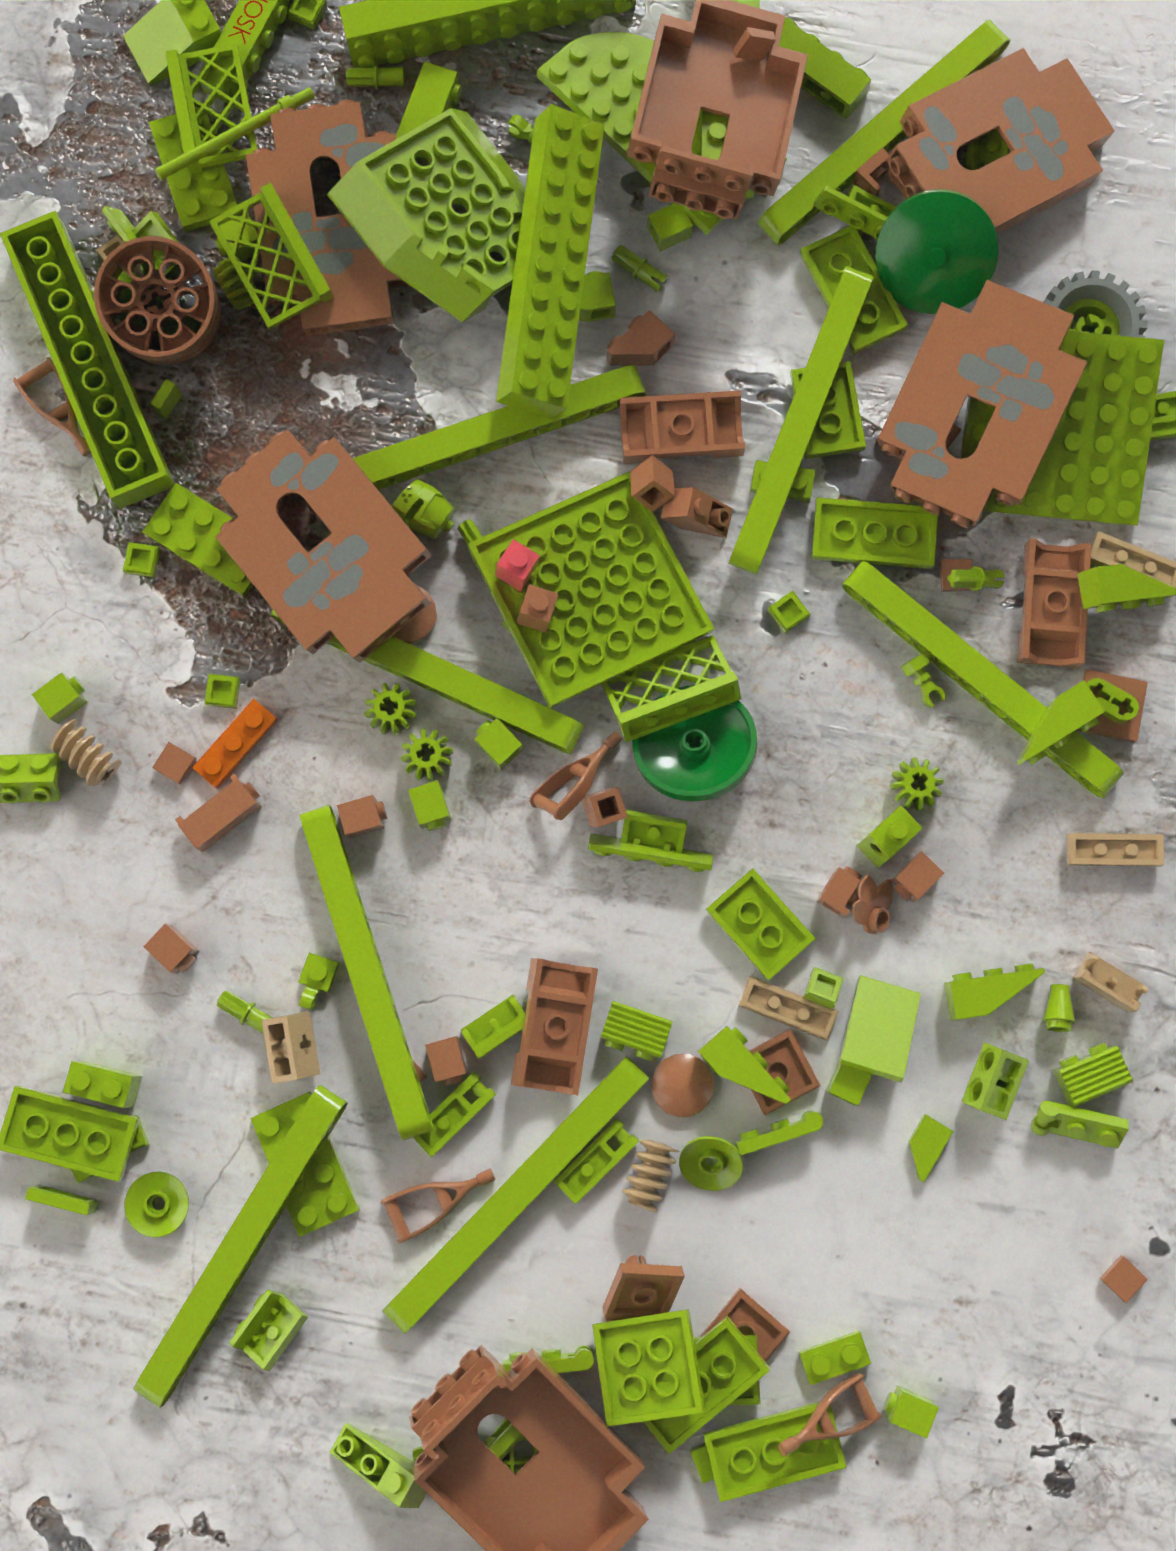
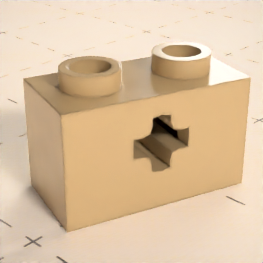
(290, 1047)

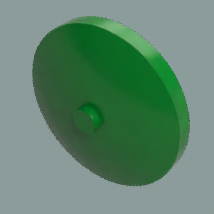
(936, 250)
(699, 755)

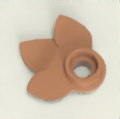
(873, 905)

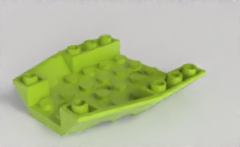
(409, 215)

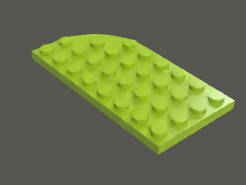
(604, 82)

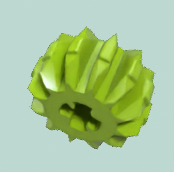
(232, 284)
(399, 700)
(417, 749)
(927, 789)

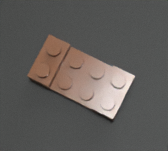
(681, 426)
(1052, 605)
(555, 1026)

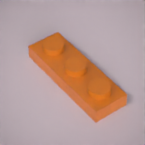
(235, 743)

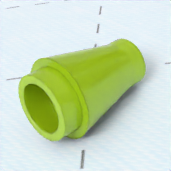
(1059, 1009)

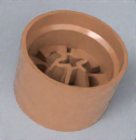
(184, 343)

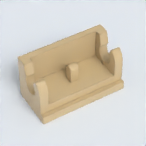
(1110, 983)

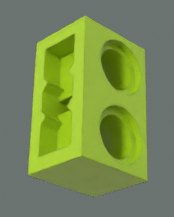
(995, 1081)

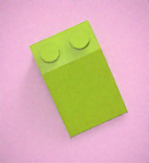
(171, 26)

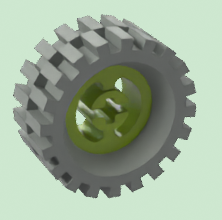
(1103, 304)

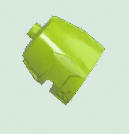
(424, 509)

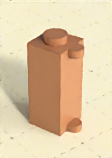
(220, 814)

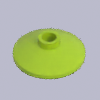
(707, 1172)
(141, 1207)

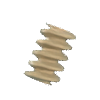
(82, 755)
(649, 1174)

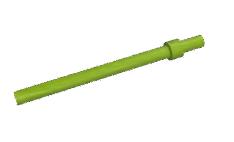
(233, 134)

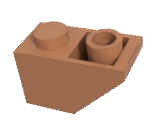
(643, 342)
(697, 512)

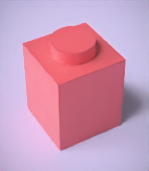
(517, 565)

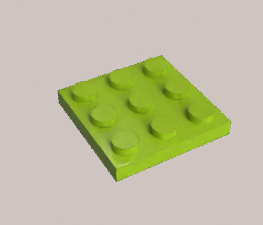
(648, 1368)

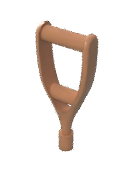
(58, 413)
(583, 768)
(443, 1197)
(821, 1416)

